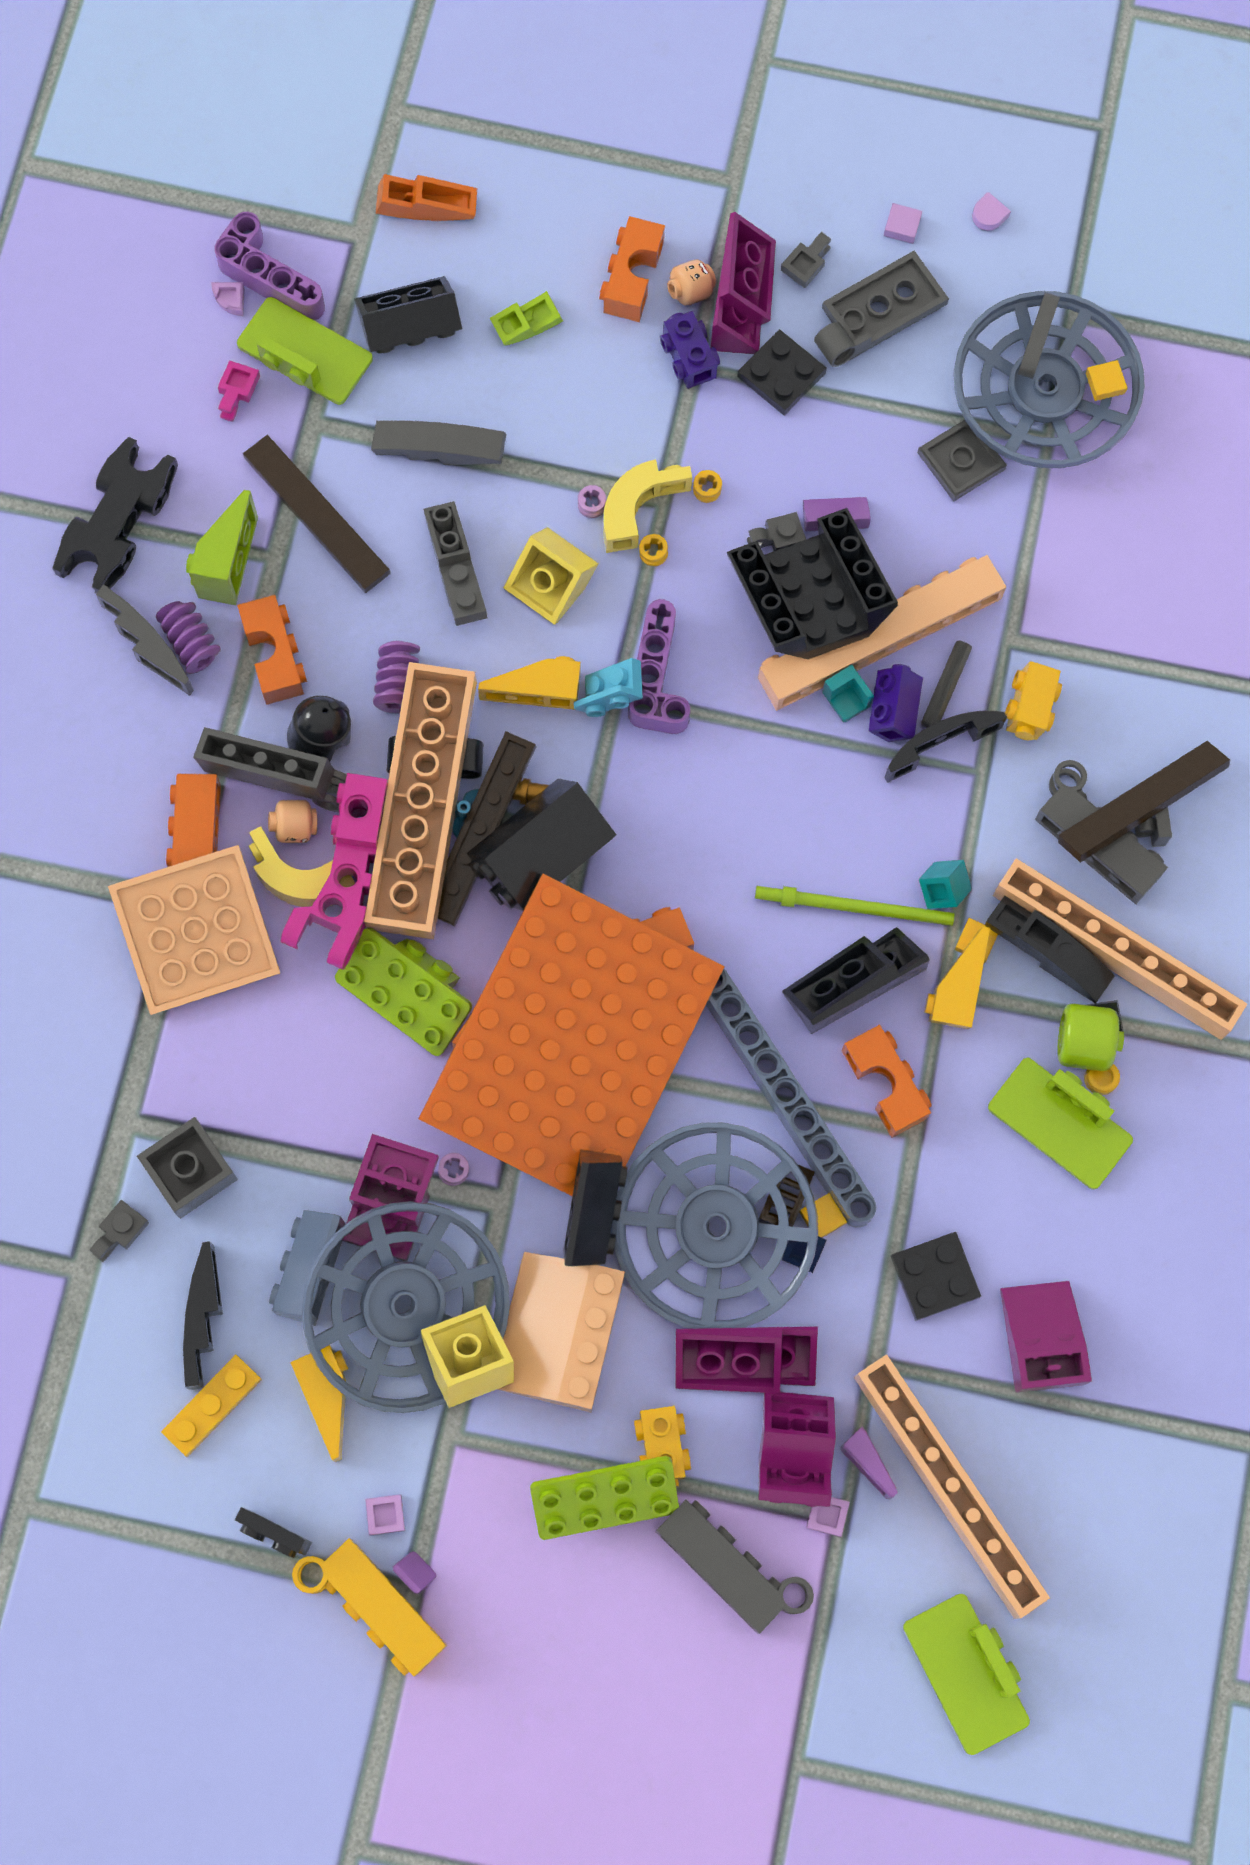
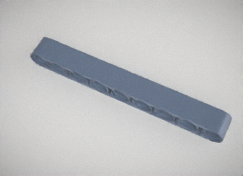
(788, 1111)

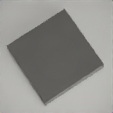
(960, 460)

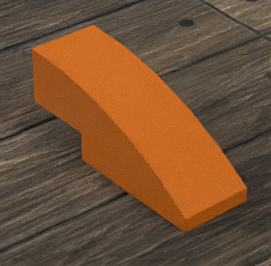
(425, 199)

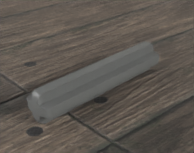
(947, 683)

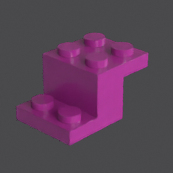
(391, 1175)
(797, 1449)

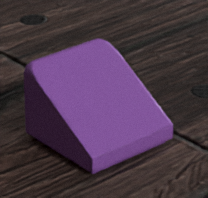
(414, 1572)

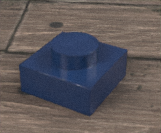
(796, 1251)

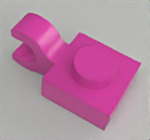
(236, 385)

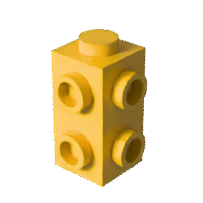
(1033, 700)
(661, 1436)

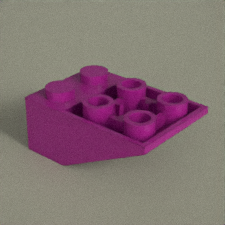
(1045, 1337)

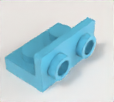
(611, 688)

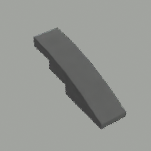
(443, 441)
(149, 646)

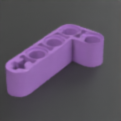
(300, 294)
(656, 665)

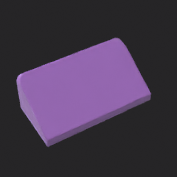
(818, 508)

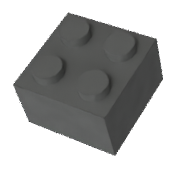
(187, 1167)

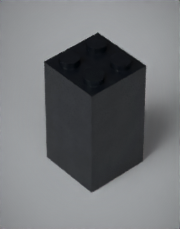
(543, 837)

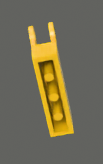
(378, 1603)

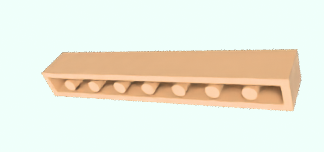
(917, 615)
(1125, 951)
(951, 1488)

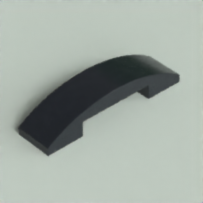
(976, 723)

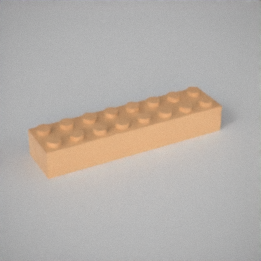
(421, 800)

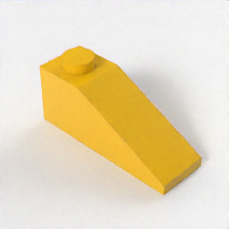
(540, 684)
(958, 990)
(323, 1398)

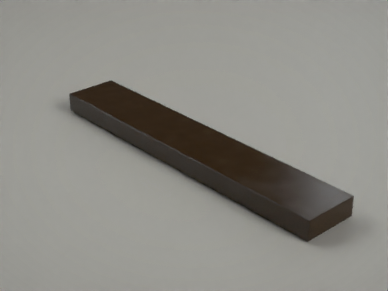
(316, 513)
(1143, 801)
(483, 818)

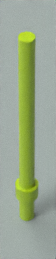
(790, 896)

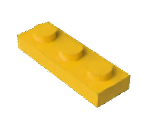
(211, 1405)

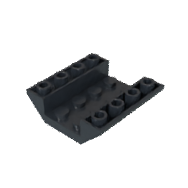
(816, 590)

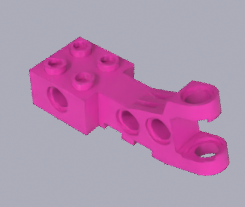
(354, 851)

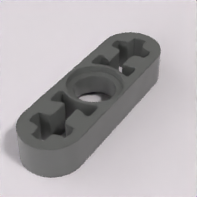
(1038, 335)

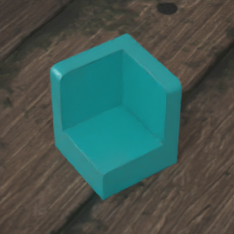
(847, 693)
(945, 884)

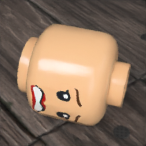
(691, 282)
(293, 821)

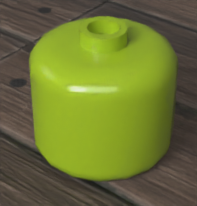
(1089, 1037)

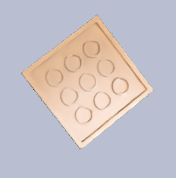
(194, 929)

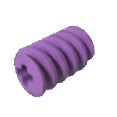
(187, 635)
(392, 674)

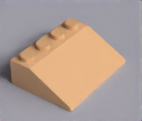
(560, 1329)

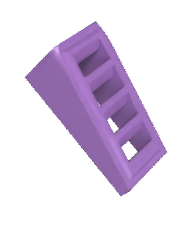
(864, 1456)

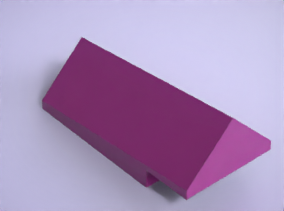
(743, 288)
(746, 1358)

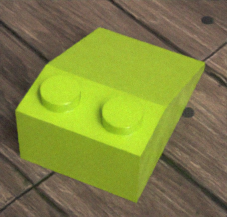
(223, 552)

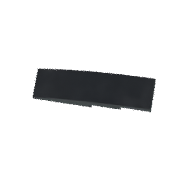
(202, 1302)

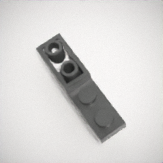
(455, 563)

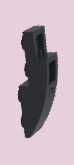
(1053, 947)

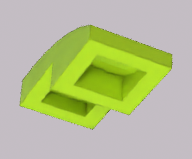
(526, 321)

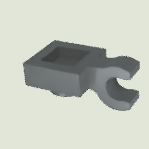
(805, 261)
(779, 532)
(121, 1228)

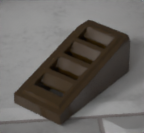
(769, 1218)

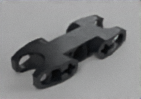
(106, 533)

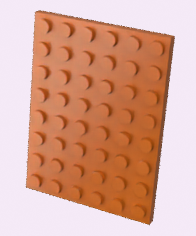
(570, 1037)

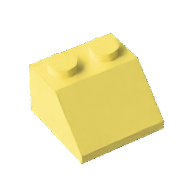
(550, 574)
(468, 1356)

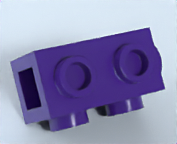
(688, 346)
(895, 703)

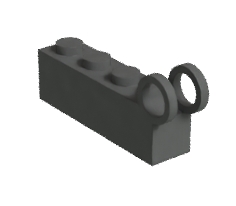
(269, 766)
(1123, 861)
(725, 1569)

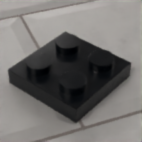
(781, 372)
(935, 1276)
(260, 1527)

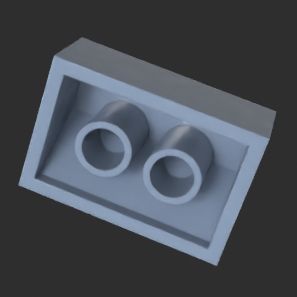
(310, 1237)

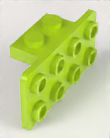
(304, 350)
(407, 989)
(1062, 1121)
(604, 1497)
(968, 1673)

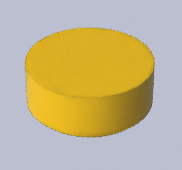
(1102, 1081)

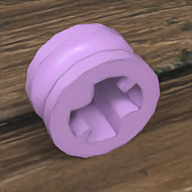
(589, 491)
(443, 1172)

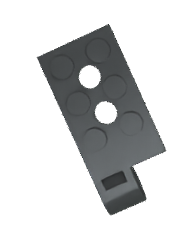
(859, 328)

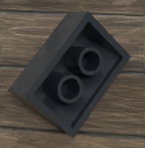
(408, 314)
(594, 1208)

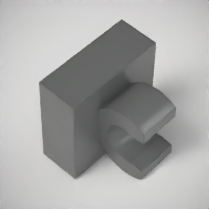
(1157, 827)

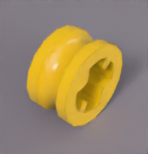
(702, 479)
(661, 555)

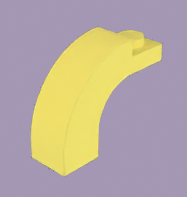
(631, 492)
(285, 882)

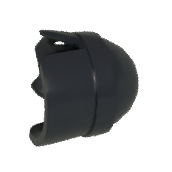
(317, 731)

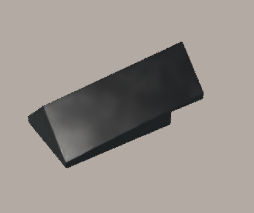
(855, 978)

